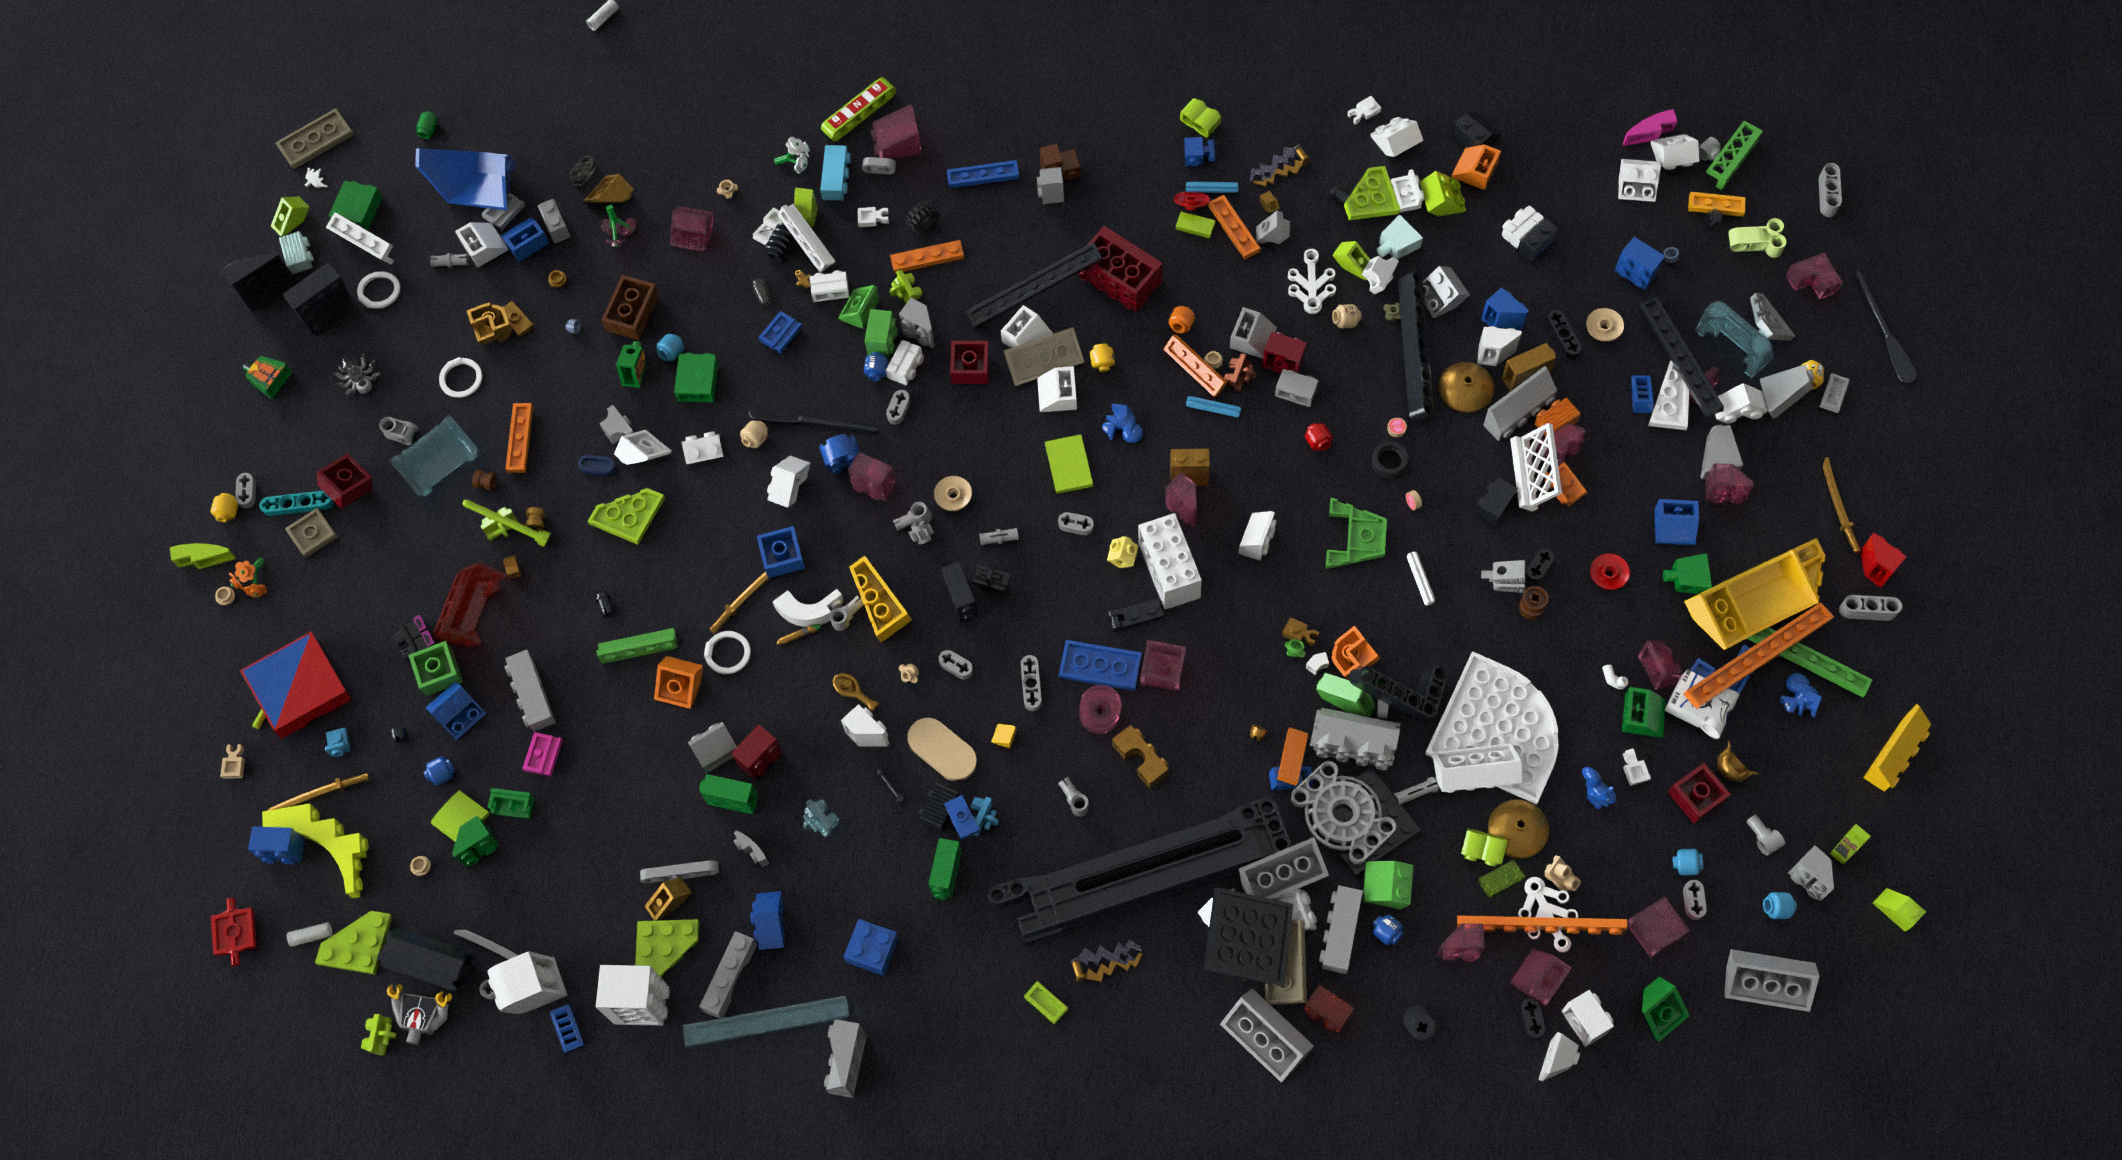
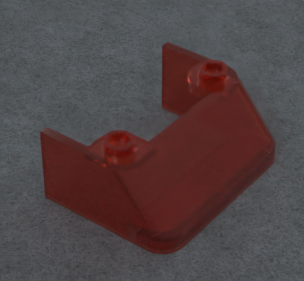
(466, 603)

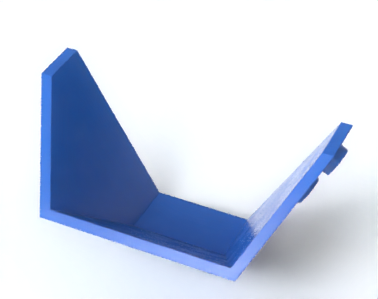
(468, 176)

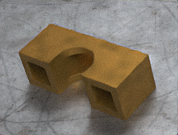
(1131, 742)

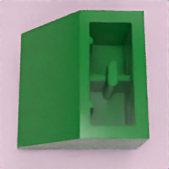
(1643, 712)
(474, 842)

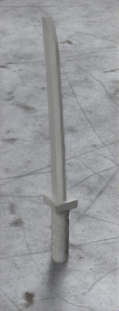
(485, 943)

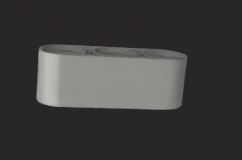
(1830, 190)
(1878, 603)

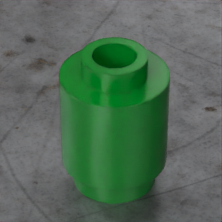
(426, 125)

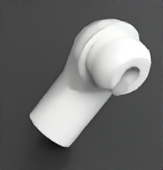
(1612, 679)

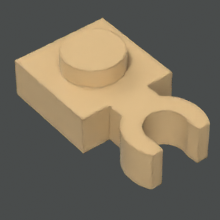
(233, 765)

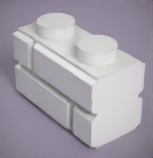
(1521, 225)
(829, 286)
(904, 362)

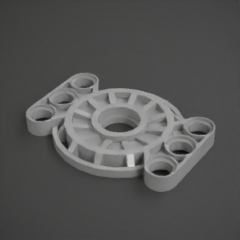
(1342, 792)

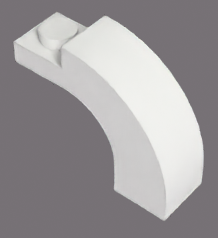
(805, 614)

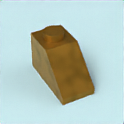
(667, 898)

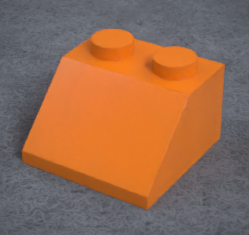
(677, 681)

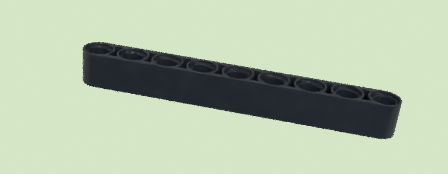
(1415, 346)

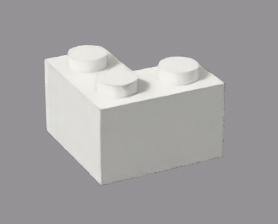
(1742, 402)
(786, 480)

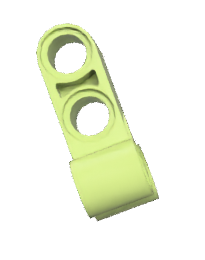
(1759, 238)

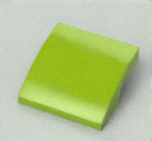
(457, 812)

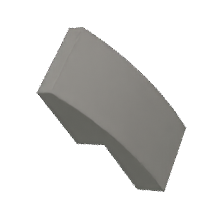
(745, 843)

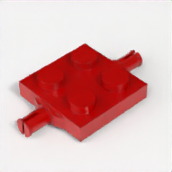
(233, 931)

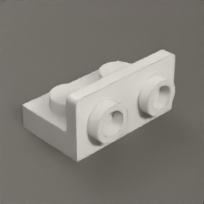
(1301, 907)

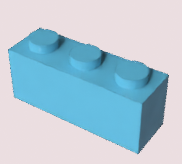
(835, 172)

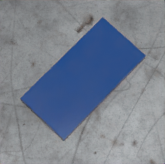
(1100, 665)

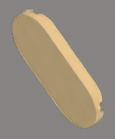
(942, 749)

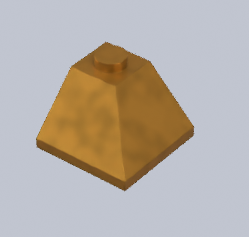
(610, 190)

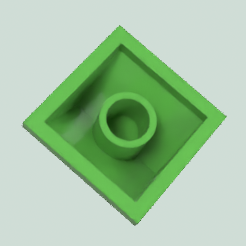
(858, 306)

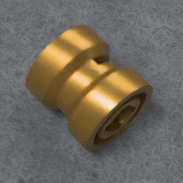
(535, 518)

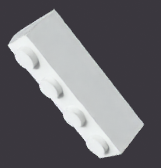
(1477, 767)

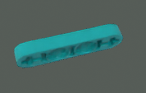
(296, 506)

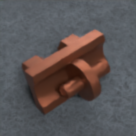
(1242, 372)

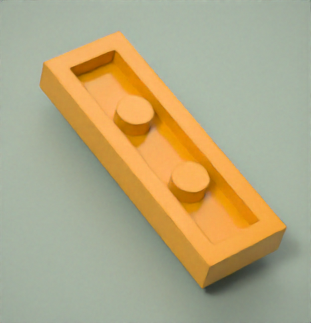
(1725, 204)

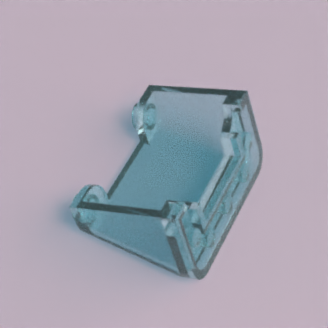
(1723, 319)
(434, 456)

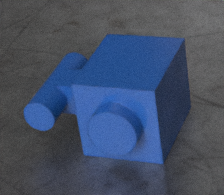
(1195, 151)

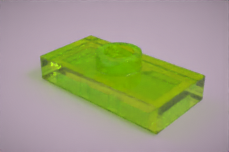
(1501, 878)

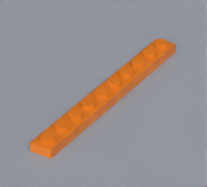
(1758, 655)

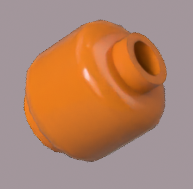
(1181, 319)

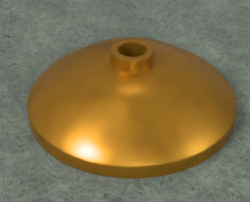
(1466, 396)
(1521, 841)

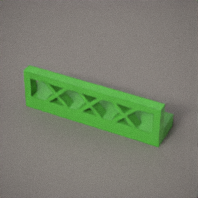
(1738, 158)
(637, 646)

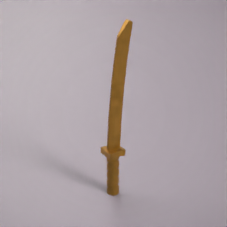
(1846, 526)
(731, 610)
(338, 785)

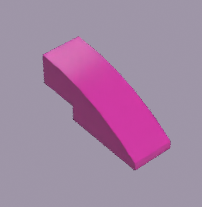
(1651, 128)

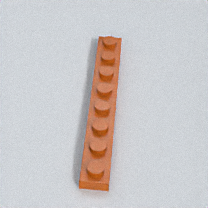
(1551, 925)

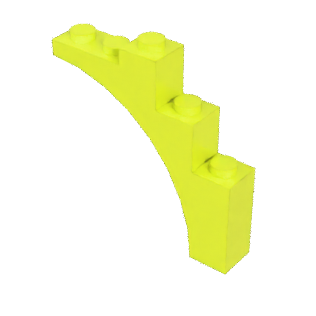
(329, 833)

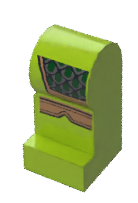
(1850, 844)

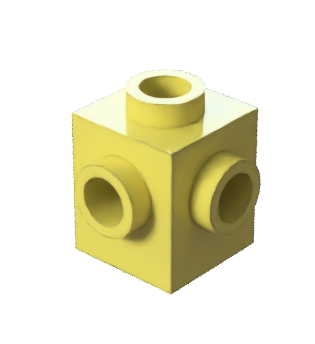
(1122, 552)

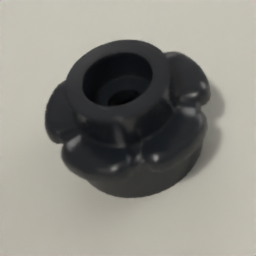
(1713, 217)

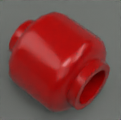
(1318, 437)

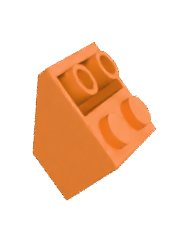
(1477, 165)

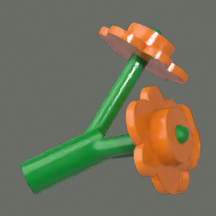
(248, 572)

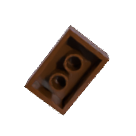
(630, 307)

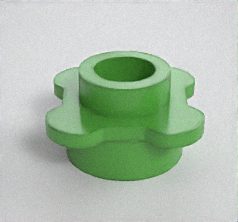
(1295, 648)

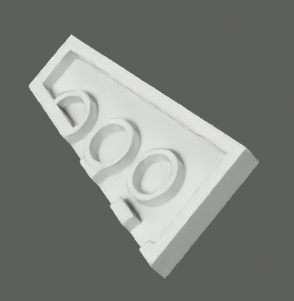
(1672, 402)

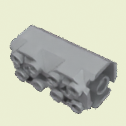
(1356, 737)

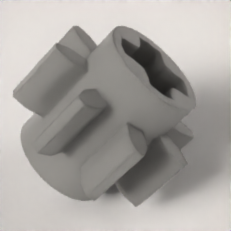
(921, 532)

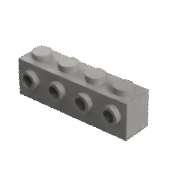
(530, 691)
(1341, 930)

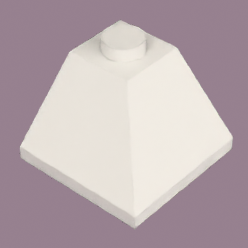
(640, 447)
(1560, 1056)

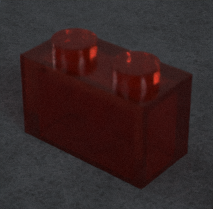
(1328, 1009)

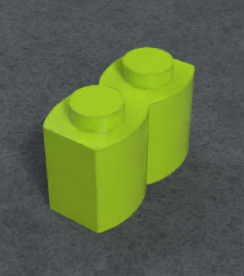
(1200, 117)
(1484, 847)

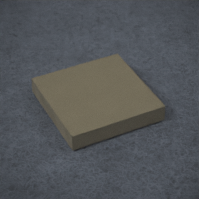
(311, 532)

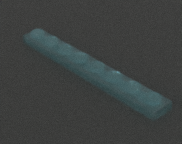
(766, 1021)

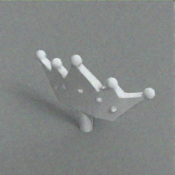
(313, 178)

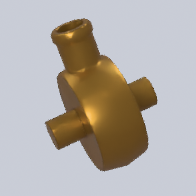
(803, 280)

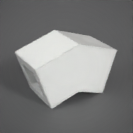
(1317, 662)

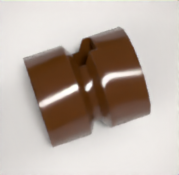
(1533, 602)

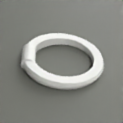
(370, 304)
(456, 362)
(709, 649)

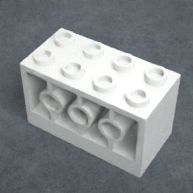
(1169, 561)
(632, 995)

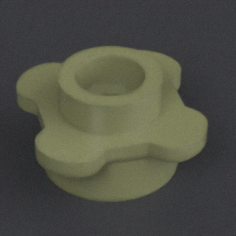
(1389, 315)

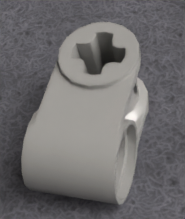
(401, 432)

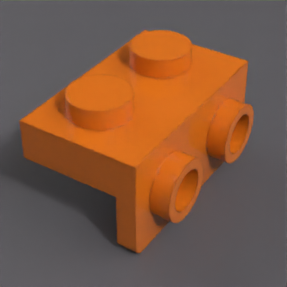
(1571, 487)

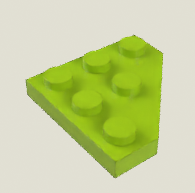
(1372, 196)
(628, 515)
(664, 942)
(357, 944)

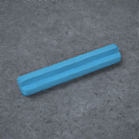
(1212, 187)
(1213, 406)

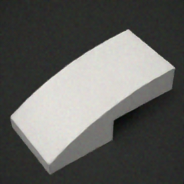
(770, 221)

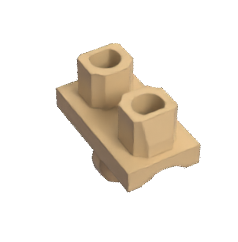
(1561, 875)

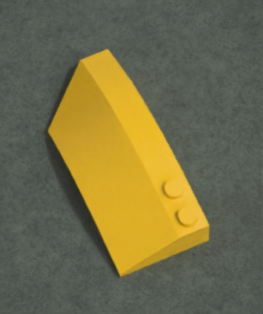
(1760, 595)

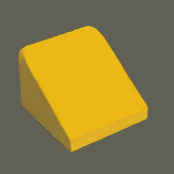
(1004, 735)

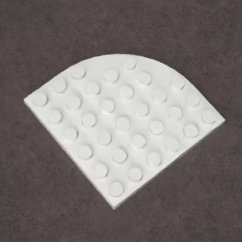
(1499, 708)

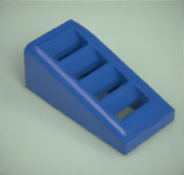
(1645, 402)
(1280, 785)
(567, 1009)

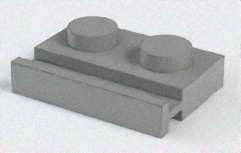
(502, 217)

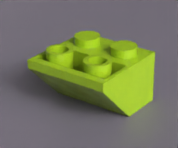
(1442, 194)

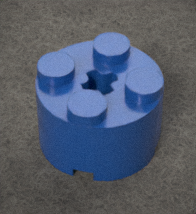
(839, 452)

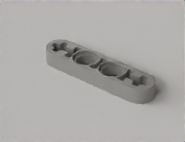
(684, 871)

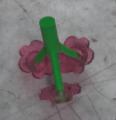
(613, 227)

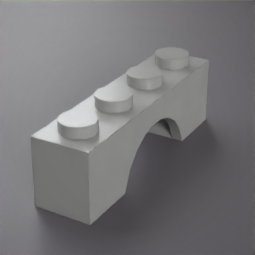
(721, 987)

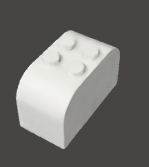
(526, 982)

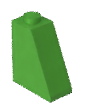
(1345, 695)

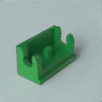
(510, 803)

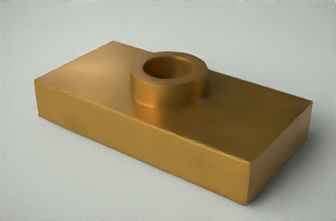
(518, 321)

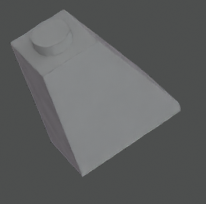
(1786, 388)
(1720, 449)

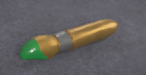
(798, 634)

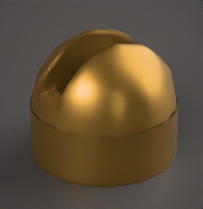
(1257, 731)

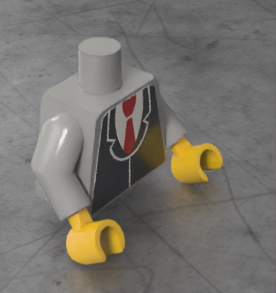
(418, 1013)

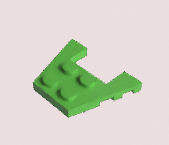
(1365, 535)

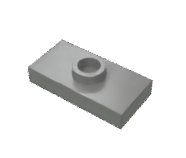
(1834, 393)

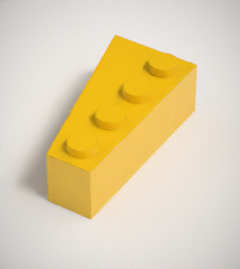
(881, 605)

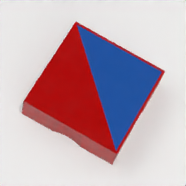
(295, 685)

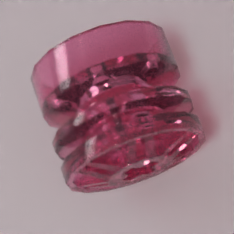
(1101, 698)

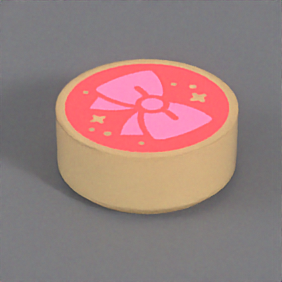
(1396, 427)
(1413, 500)

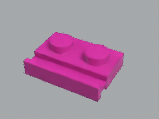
(542, 754)

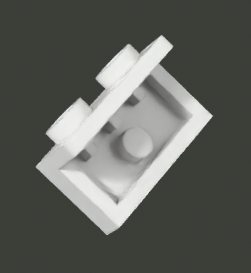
(1408, 192)
(702, 448)

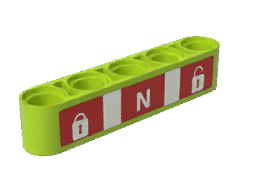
(858, 109)

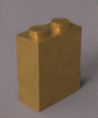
(1527, 364)
(1192, 463)

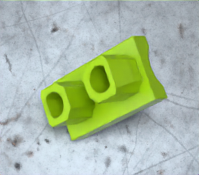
(902, 287)
(493, 528)
(379, 1035)

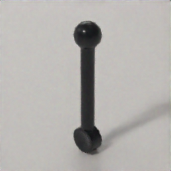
(899, 798)

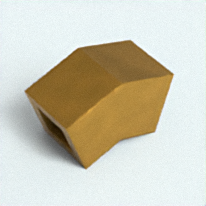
(1269, 202)
(512, 567)

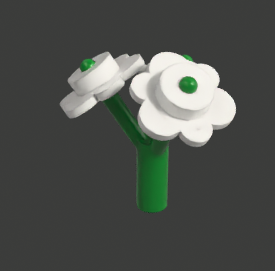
(795, 147)

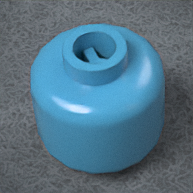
(669, 347)
(1688, 862)
(1779, 905)

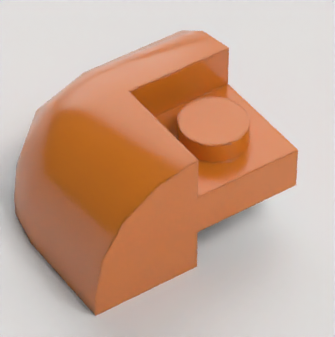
(1352, 652)

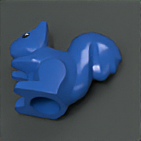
(1123, 420)
(1805, 695)
(1598, 791)

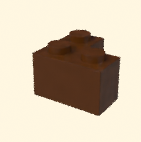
(1052, 158)

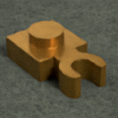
(1298, 630)

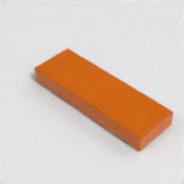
(1292, 756)

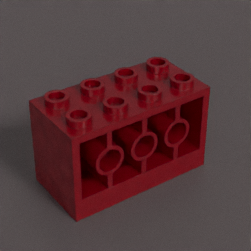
(1125, 270)

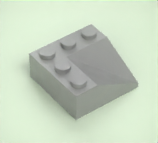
(847, 1046)

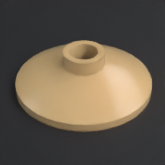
(1608, 319)
(950, 486)

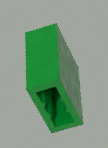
(357, 203)
(696, 377)
(729, 794)
(945, 869)

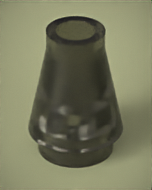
(761, 290)

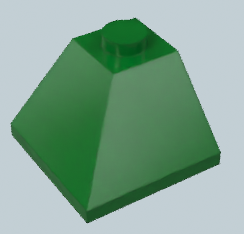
(1663, 1008)

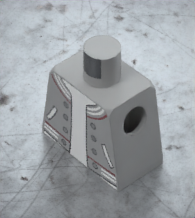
(1506, 576)

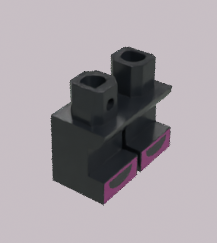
(416, 635)

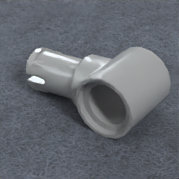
(1710, 150)
(912, 516)
(845, 612)
(1073, 797)
(1768, 840)

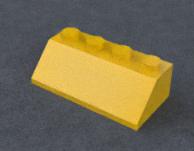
(1898, 749)

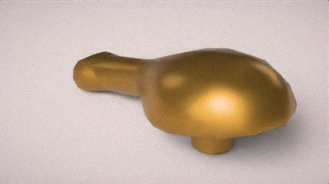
(849, 687)

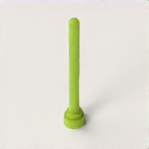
(540, 537)

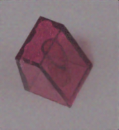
(896, 134)

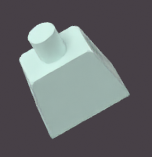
(1399, 239)

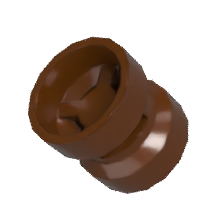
(486, 480)

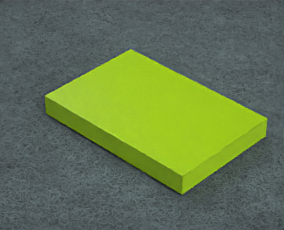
(1068, 464)

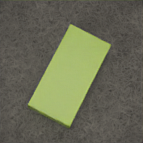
(1195, 224)
(1046, 1002)

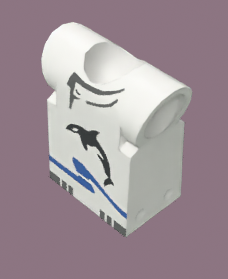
(1710, 716)

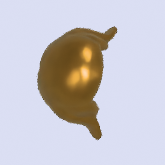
(1731, 767)

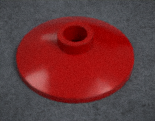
(1191, 200)
(1613, 564)

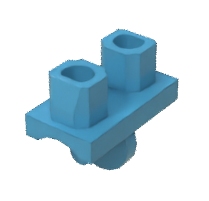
(984, 807)

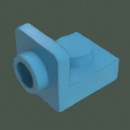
(337, 742)

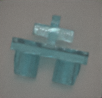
(817, 820)

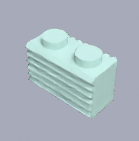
(296, 252)

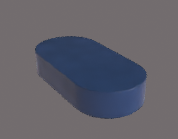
(596, 465)

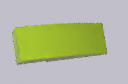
(200, 555)

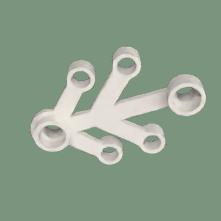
(1312, 284)
(1546, 909)

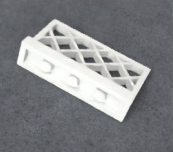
(1525, 470)

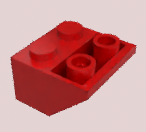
(1880, 559)

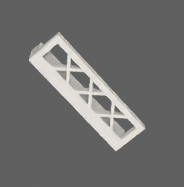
(360, 237)
(806, 237)

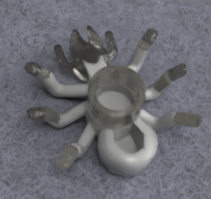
(357, 375)

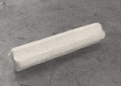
(1421, 578)

